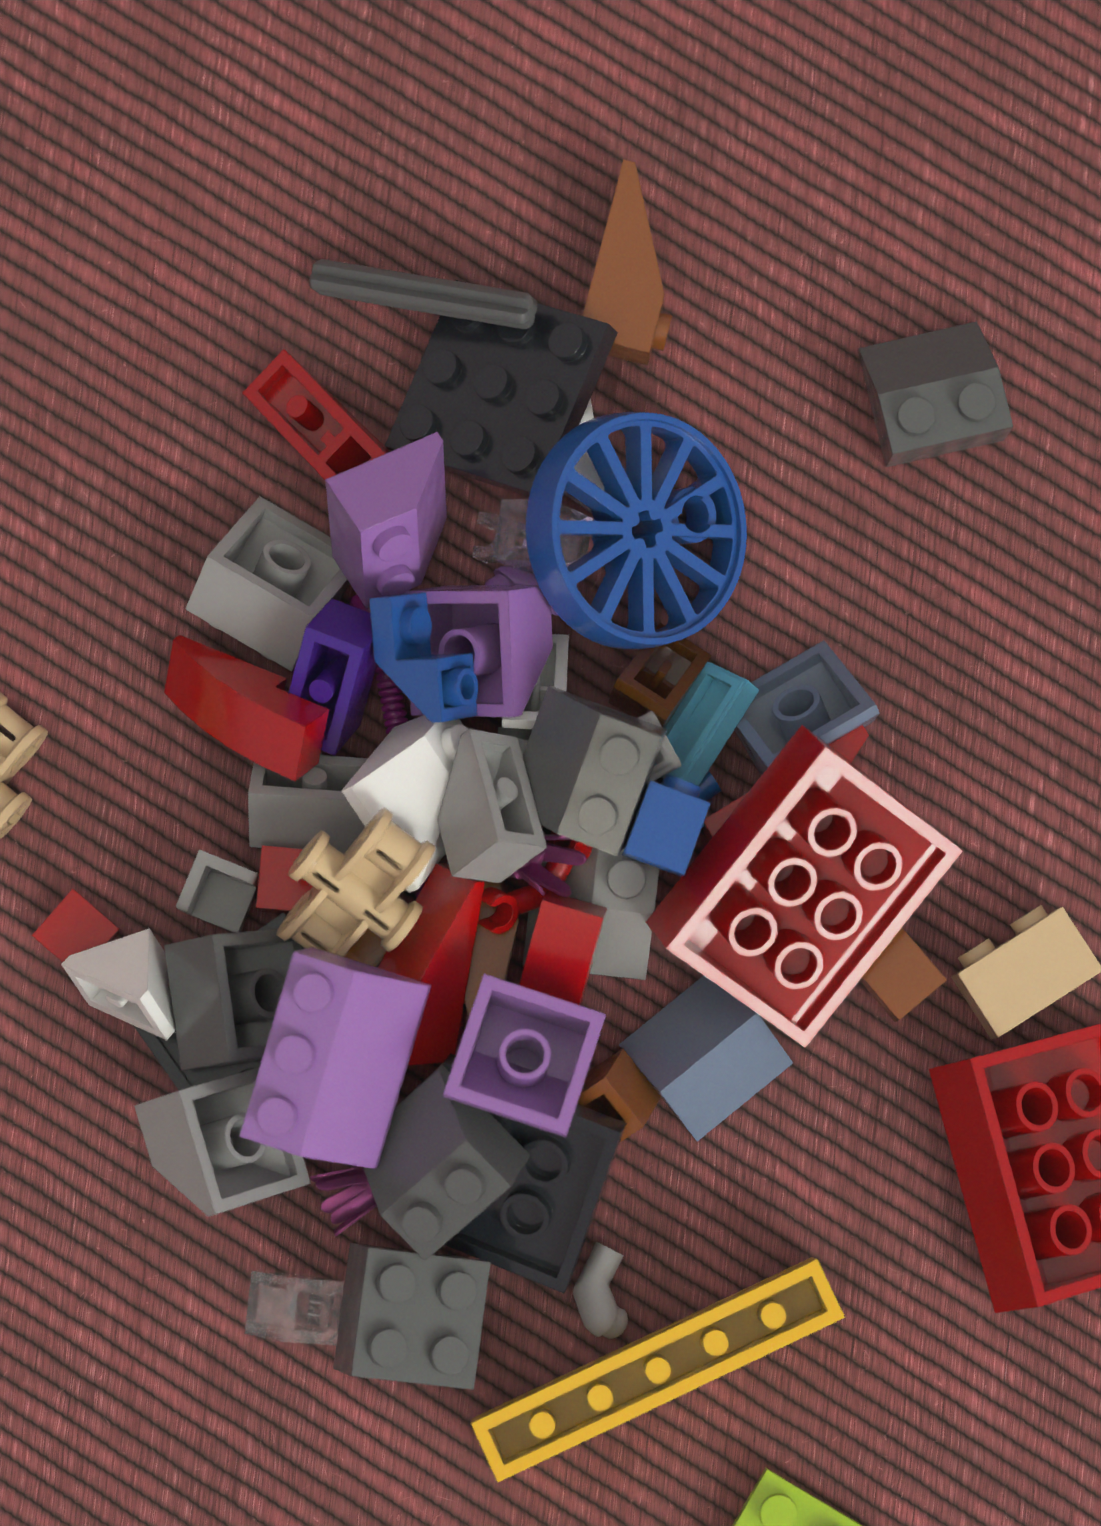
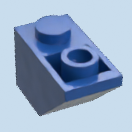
(667, 825)

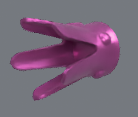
(537, 875)
(350, 1202)

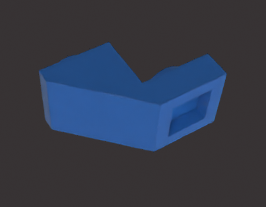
(437, 683)

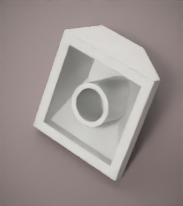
(409, 780)

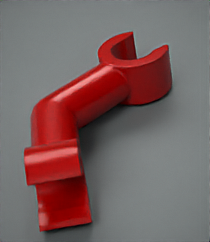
(527, 897)

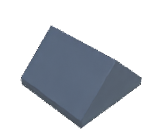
(808, 692)
(706, 1055)

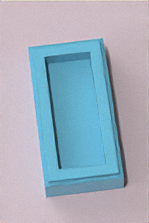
(707, 720)

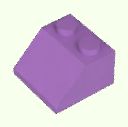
(388, 518)
(505, 631)
(524, 1055)

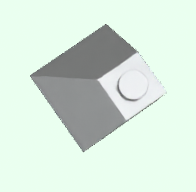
(629, 895)
(199, 1148)

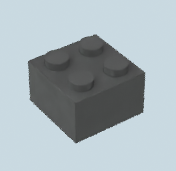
(411, 1316)

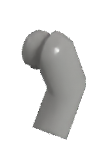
(594, 1297)

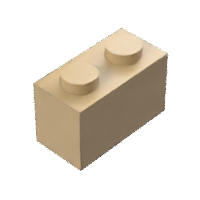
(1026, 971)

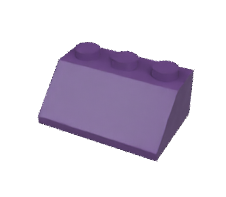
(335, 1059)

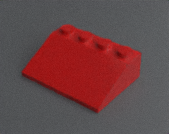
(802, 887)
(1030, 1163)

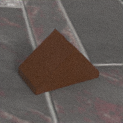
(658, 679)

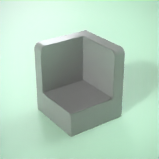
(218, 892)

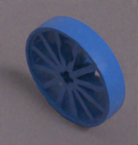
(637, 529)

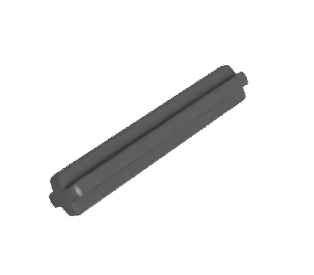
(423, 293)

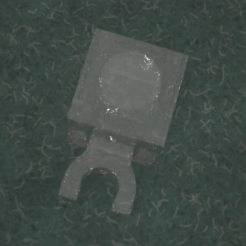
(510, 536)
(294, 1308)

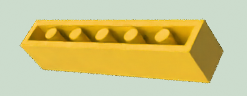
(656, 1368)

